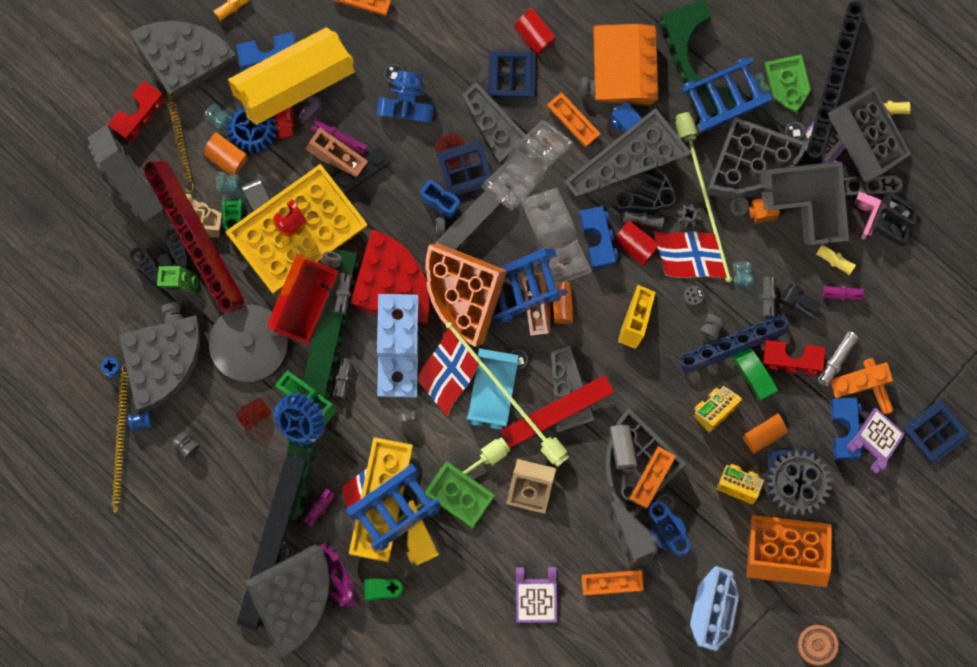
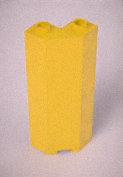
(292, 75)

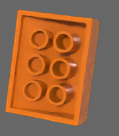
(625, 64)
(789, 551)

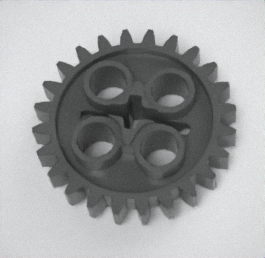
(781, 479)

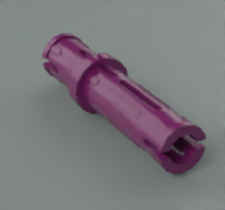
(346, 140)

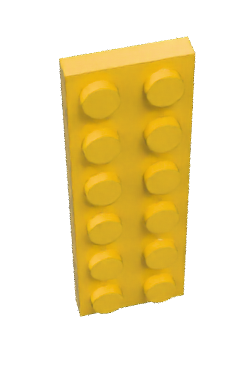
(385, 461)

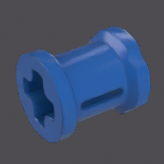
(115, 370)
(146, 423)

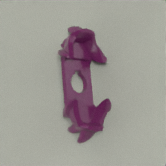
(345, 588)

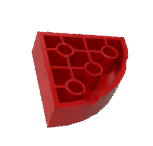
(389, 270)

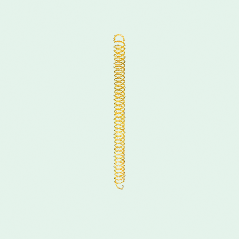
(180, 143)
(119, 439)

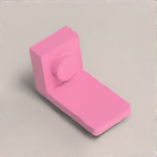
(867, 203)

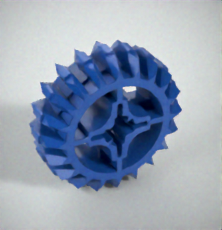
(234, 126)
(306, 429)

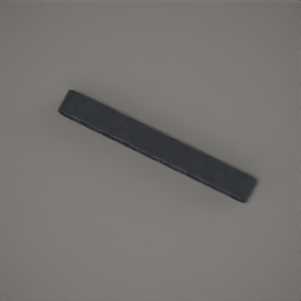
(835, 73)
(274, 530)

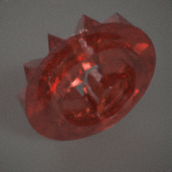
(452, 140)

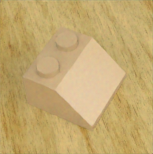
(531, 486)

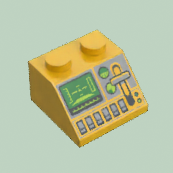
(717, 408)
(740, 484)

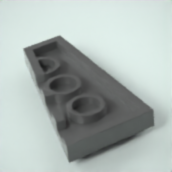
(493, 122)
(566, 380)

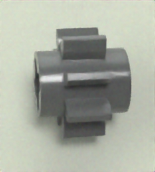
(690, 211)

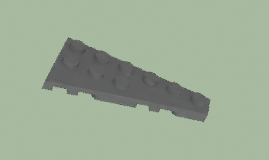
(638, 150)

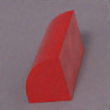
(534, 32)
(636, 243)

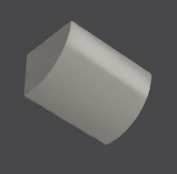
(623, 446)

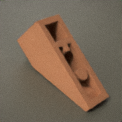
(335, 153)
(539, 316)

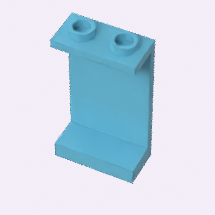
(487, 400)

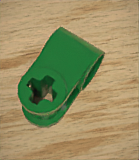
(232, 212)
(379, 589)

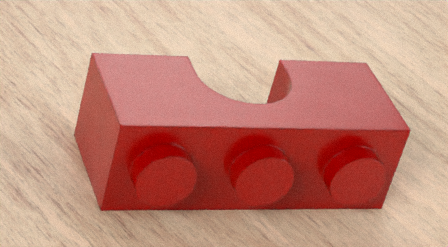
(128, 126)
(776, 358)

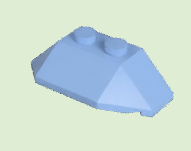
(715, 608)

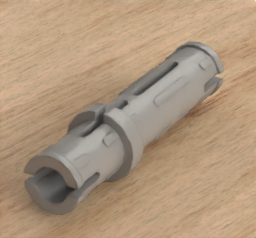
(833, 365)

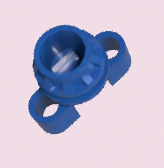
(408, 87)
(667, 538)

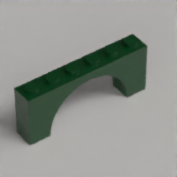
(679, 27)

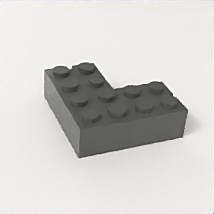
(819, 194)

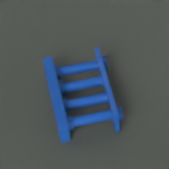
(741, 106)
(527, 265)
(392, 489)

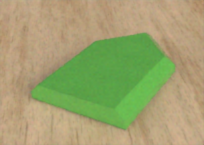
(788, 81)

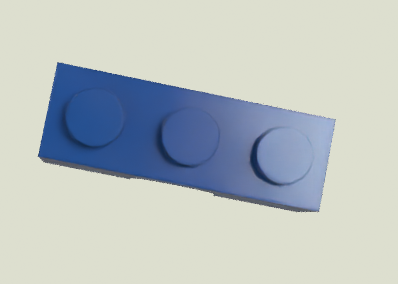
(250, 55)
(595, 221)
(846, 411)

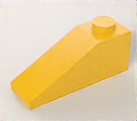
(637, 317)
(419, 542)

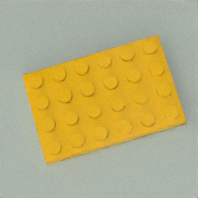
(330, 224)

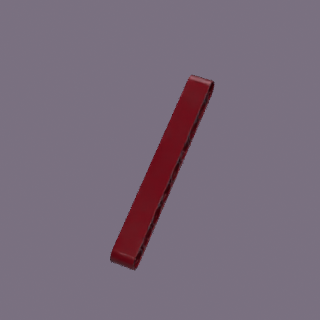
(194, 236)

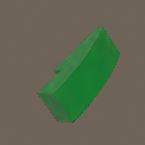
(755, 374)
(291, 384)

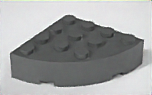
(182, 54)
(746, 153)
(123, 174)
(160, 360)
(623, 481)
(291, 598)

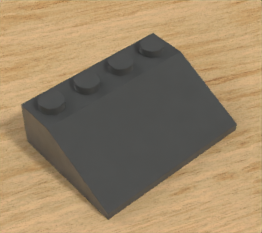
(869, 134)
(633, 537)

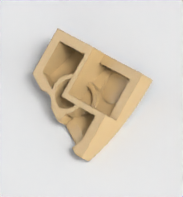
(209, 217)

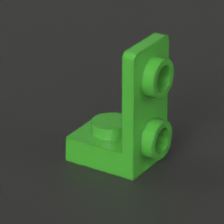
(177, 277)

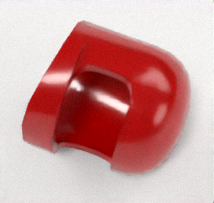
(292, 222)

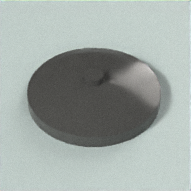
(245, 346)

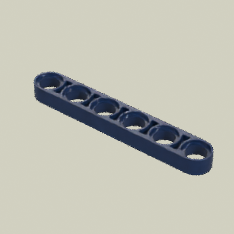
(733, 341)

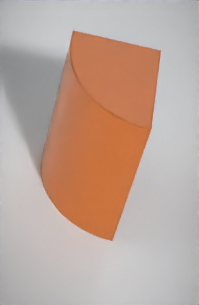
(224, 154)
(563, 308)
(765, 434)

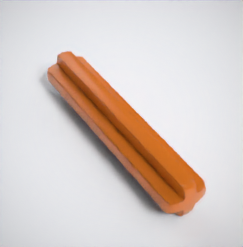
(880, 392)

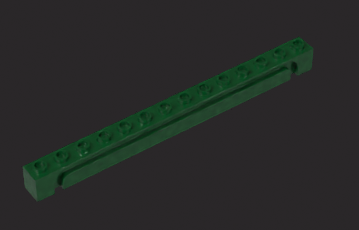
(321, 362)

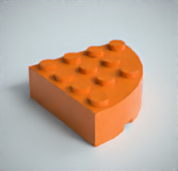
(463, 291)

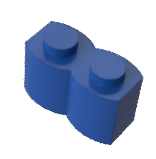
(435, 197)

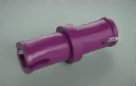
(843, 293)
(318, 508)

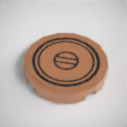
(817, 645)

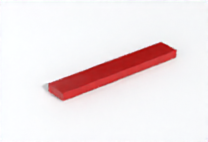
(558, 411)

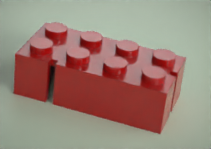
(302, 299)

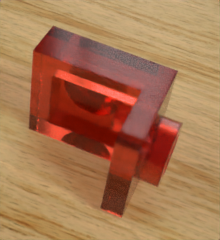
(253, 413)

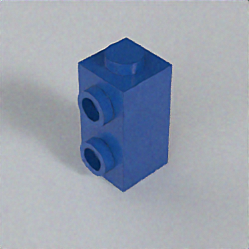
(624, 117)

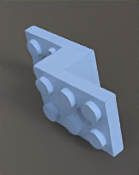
(397, 345)

